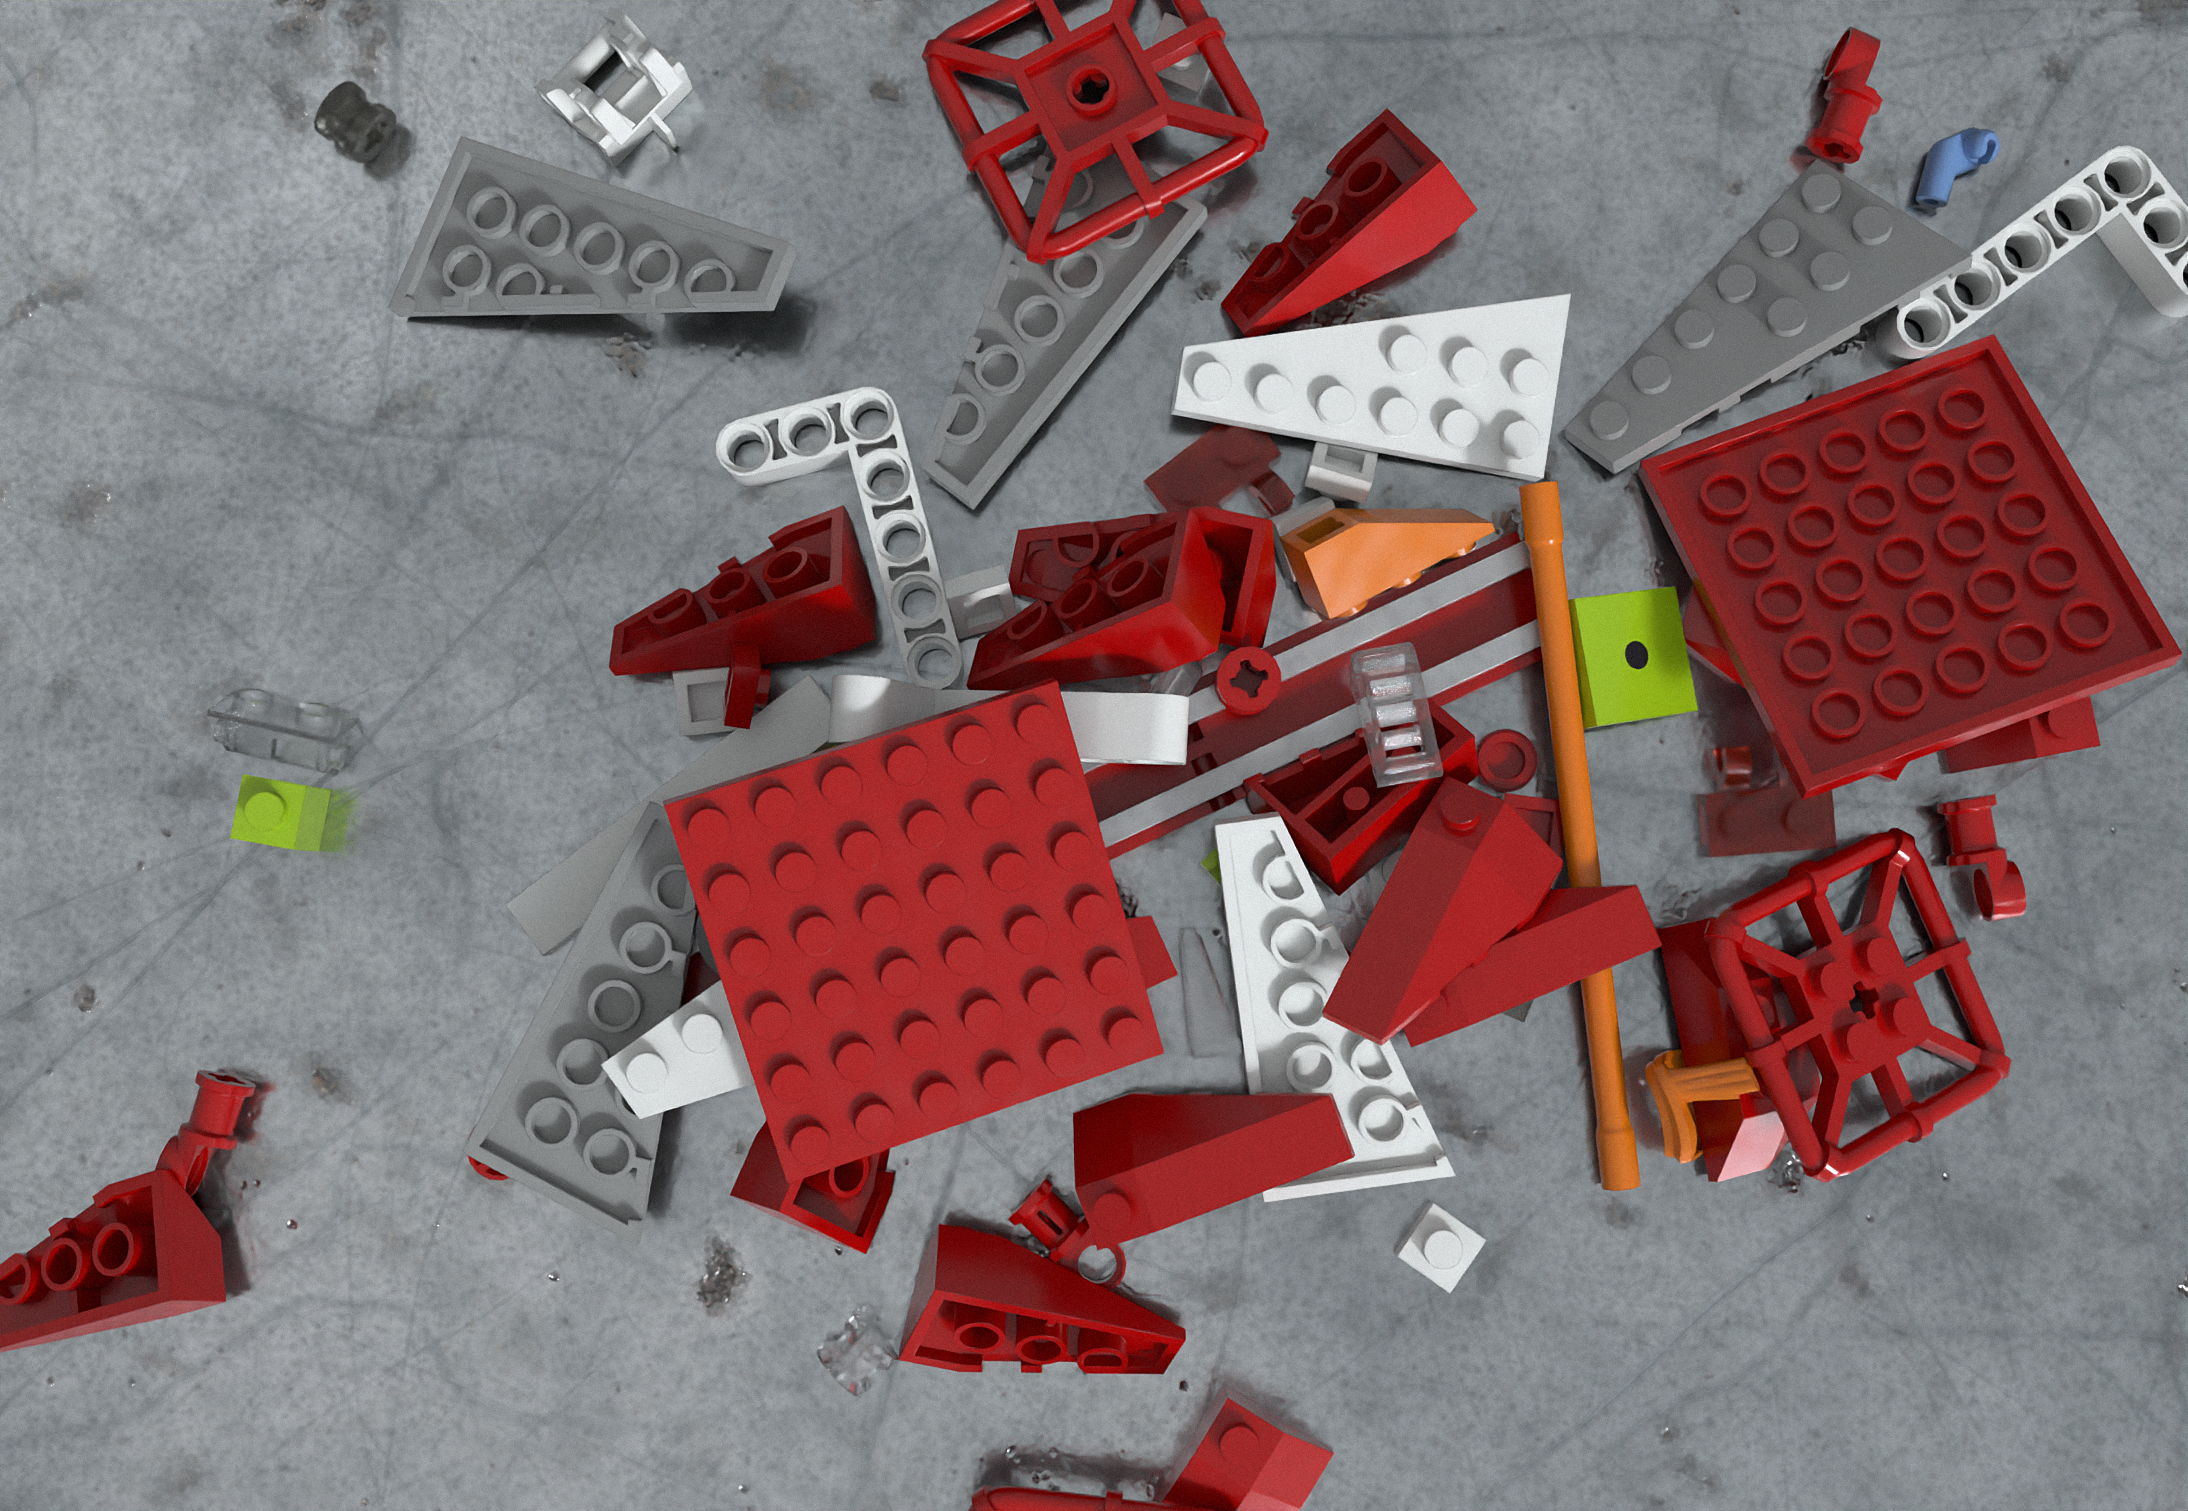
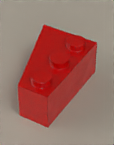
(1338, 812)

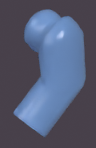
(1951, 158)

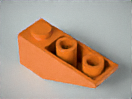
(1362, 552)

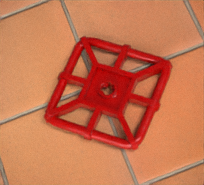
(1087, 133)
(1892, 1014)

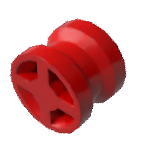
(1239, 694)

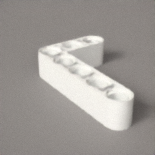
(2042, 241)
(882, 513)
(1104, 725)

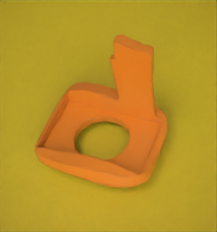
(1678, 1086)

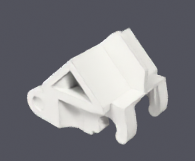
(632, 103)

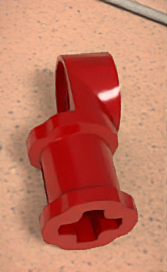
(1848, 99)
(1973, 842)
(209, 1127)
(1065, 1243)

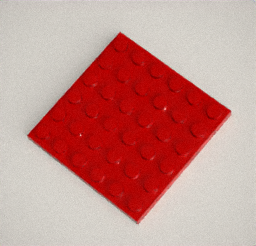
(1904, 566)
(916, 927)

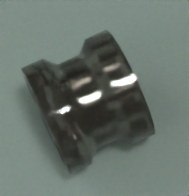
(355, 122)

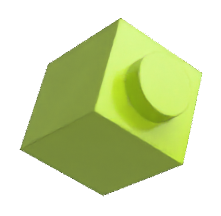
(280, 813)

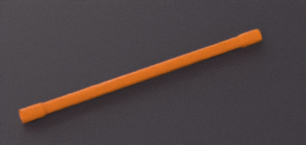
(1544, 539)

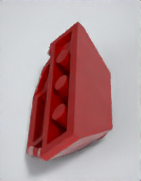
(1745, 1131)

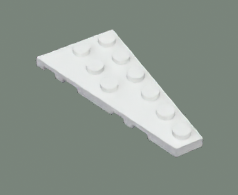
(1425, 387)

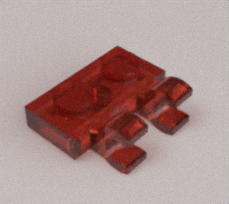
(1219, 468)
(1760, 819)

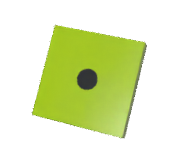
(1631, 657)

